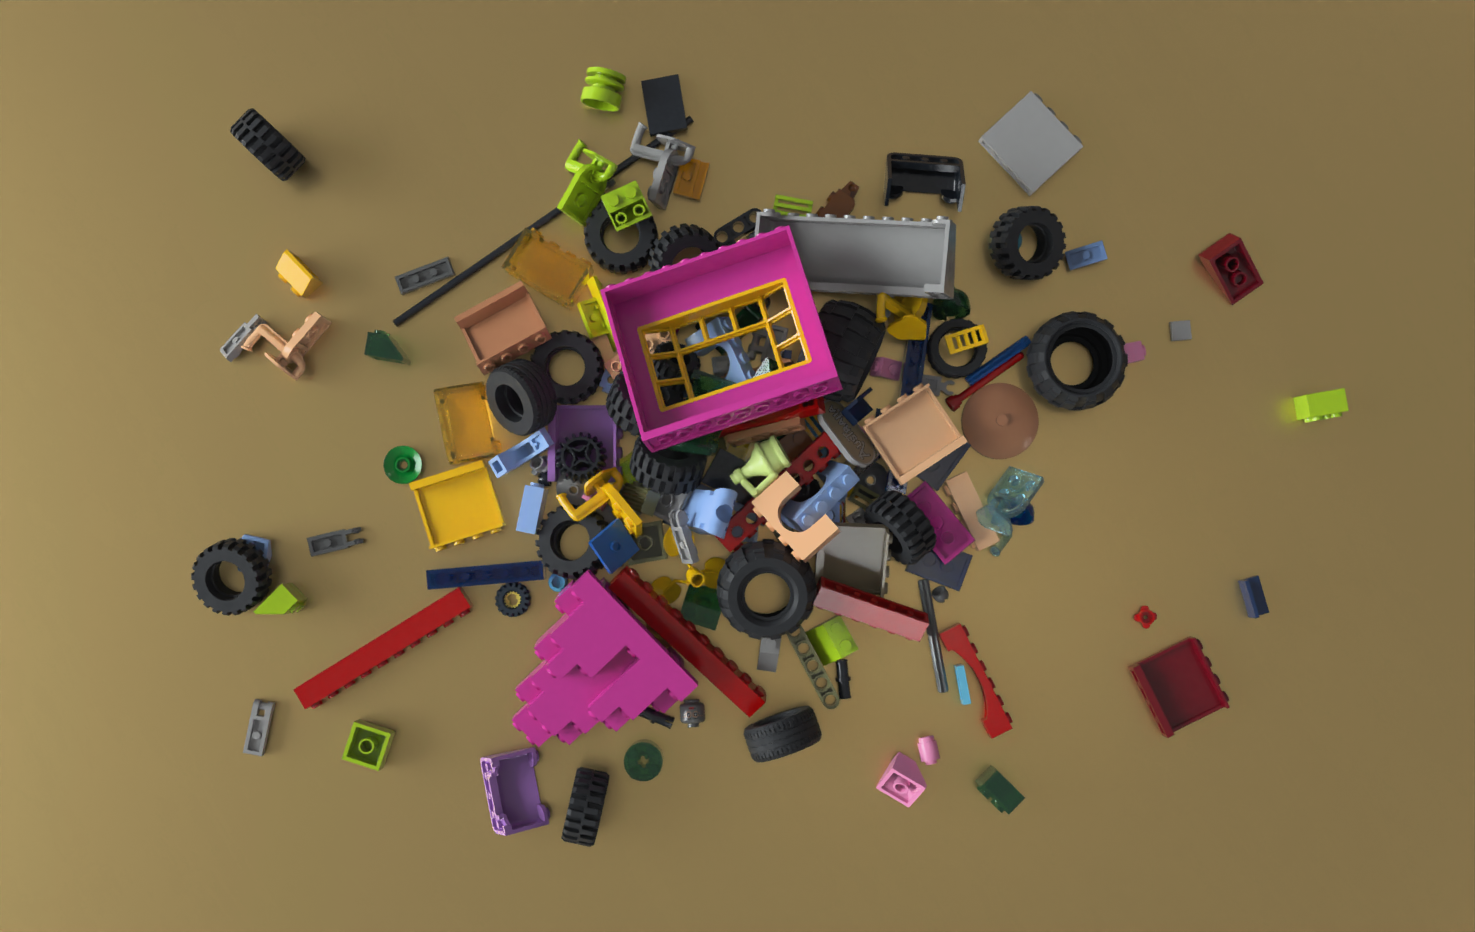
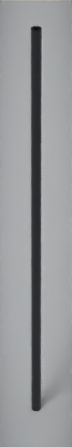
(509, 244)

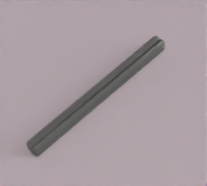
(933, 636)

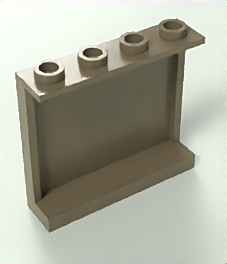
(857, 557)

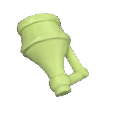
(766, 460)

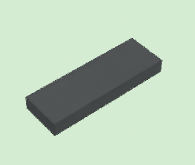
(425, 275)

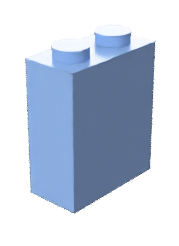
(532, 508)

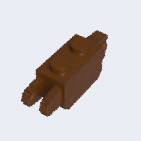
(841, 202)

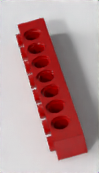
(805, 477)

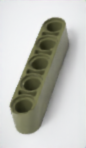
(819, 672)

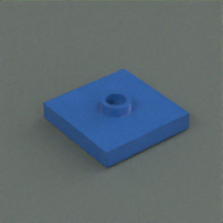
(613, 546)

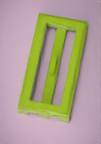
(793, 207)

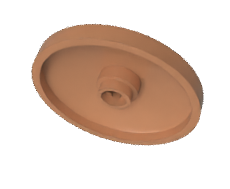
(1000, 421)

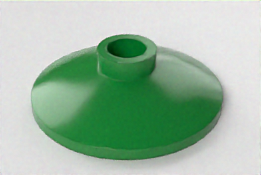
(393, 462)

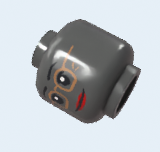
(692, 712)

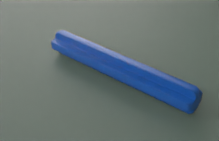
(998, 360)

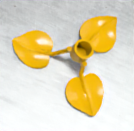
(695, 577)

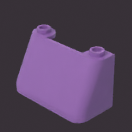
(513, 791)

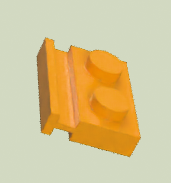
(691, 179)

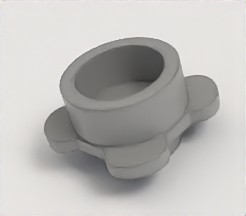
(539, 464)

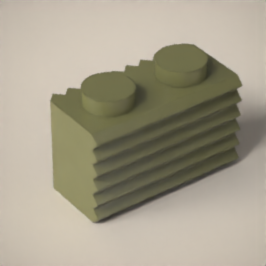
(639, 498)

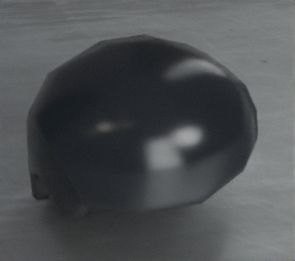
(807, 491)

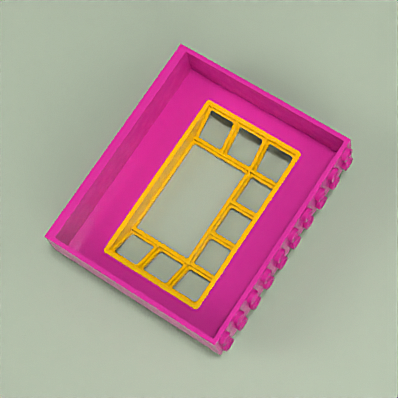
(703, 289)

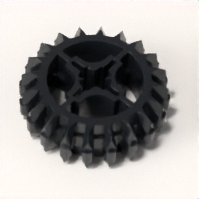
(589, 444)

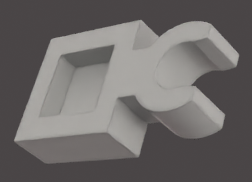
(936, 384)

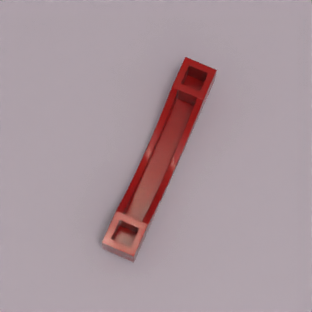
(802, 410)

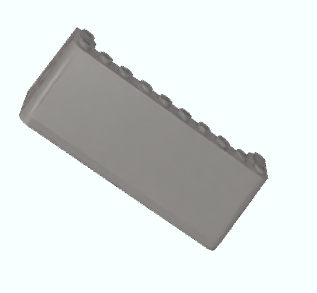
(872, 254)

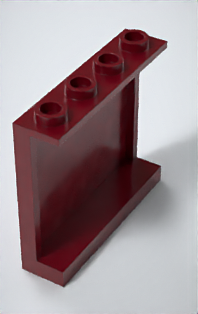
(1179, 685)

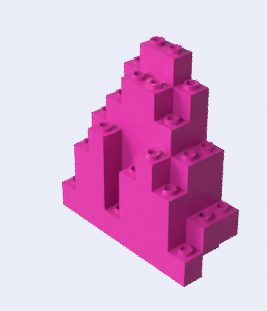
(596, 668)

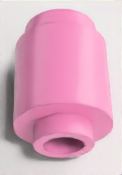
(928, 750)

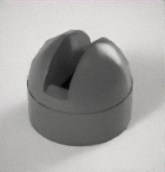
(940, 594)

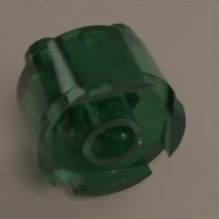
(637, 769)

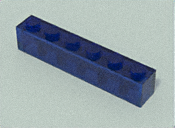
(485, 574)

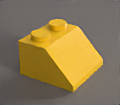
(298, 274)

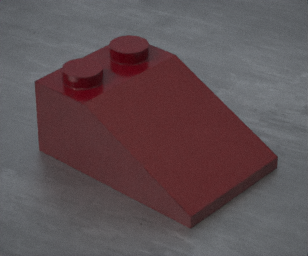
(1231, 268)

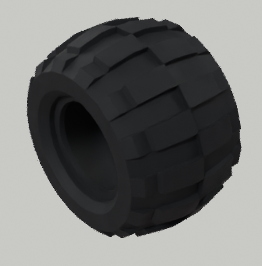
(853, 342)
(1107, 356)
(757, 559)

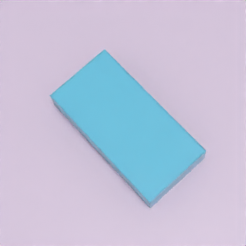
(962, 684)

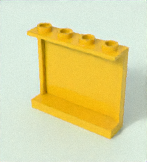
(458, 505)

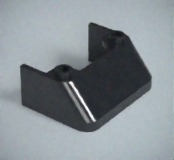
(926, 175)

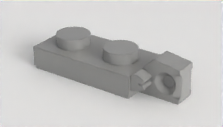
(232, 347)

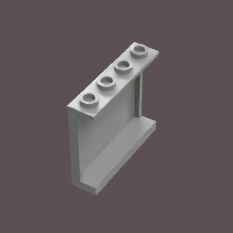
(1030, 143)

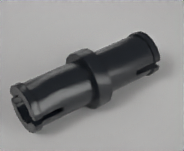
(843, 679)
(657, 717)

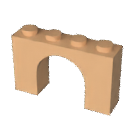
(804, 543)

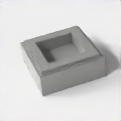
(1180, 330)

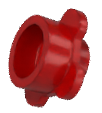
(1151, 616)

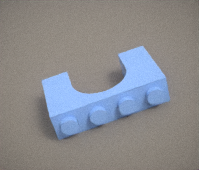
(740, 367)
(837, 482)

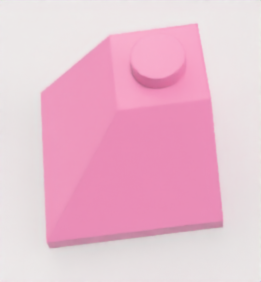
(902, 780)

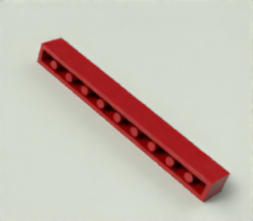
(687, 640)
(383, 647)

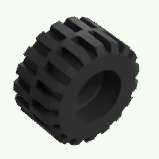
(670, 368)

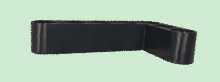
(733, 236)

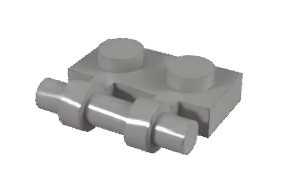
(767, 350)

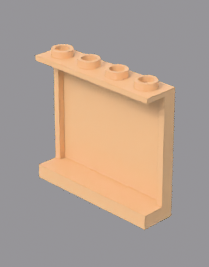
(913, 433)

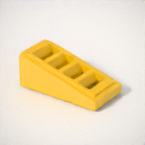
(981, 328)

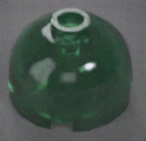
(957, 307)

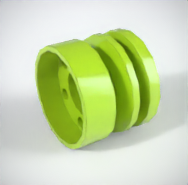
(603, 89)

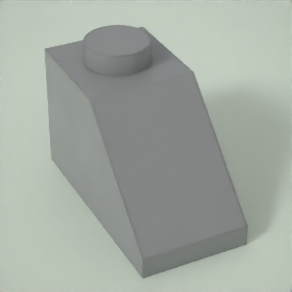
(768, 654)

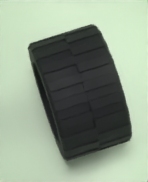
(936, 360)

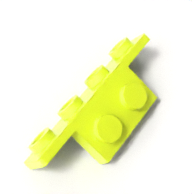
(594, 313)

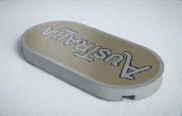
(848, 438)

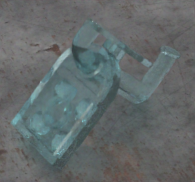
(1006, 501)

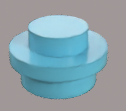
(557, 583)

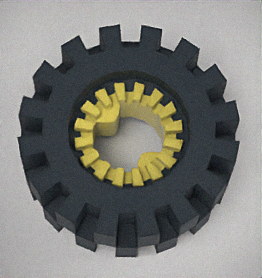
(503, 602)

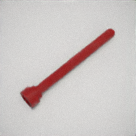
(955, 401)

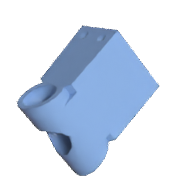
(710, 511)

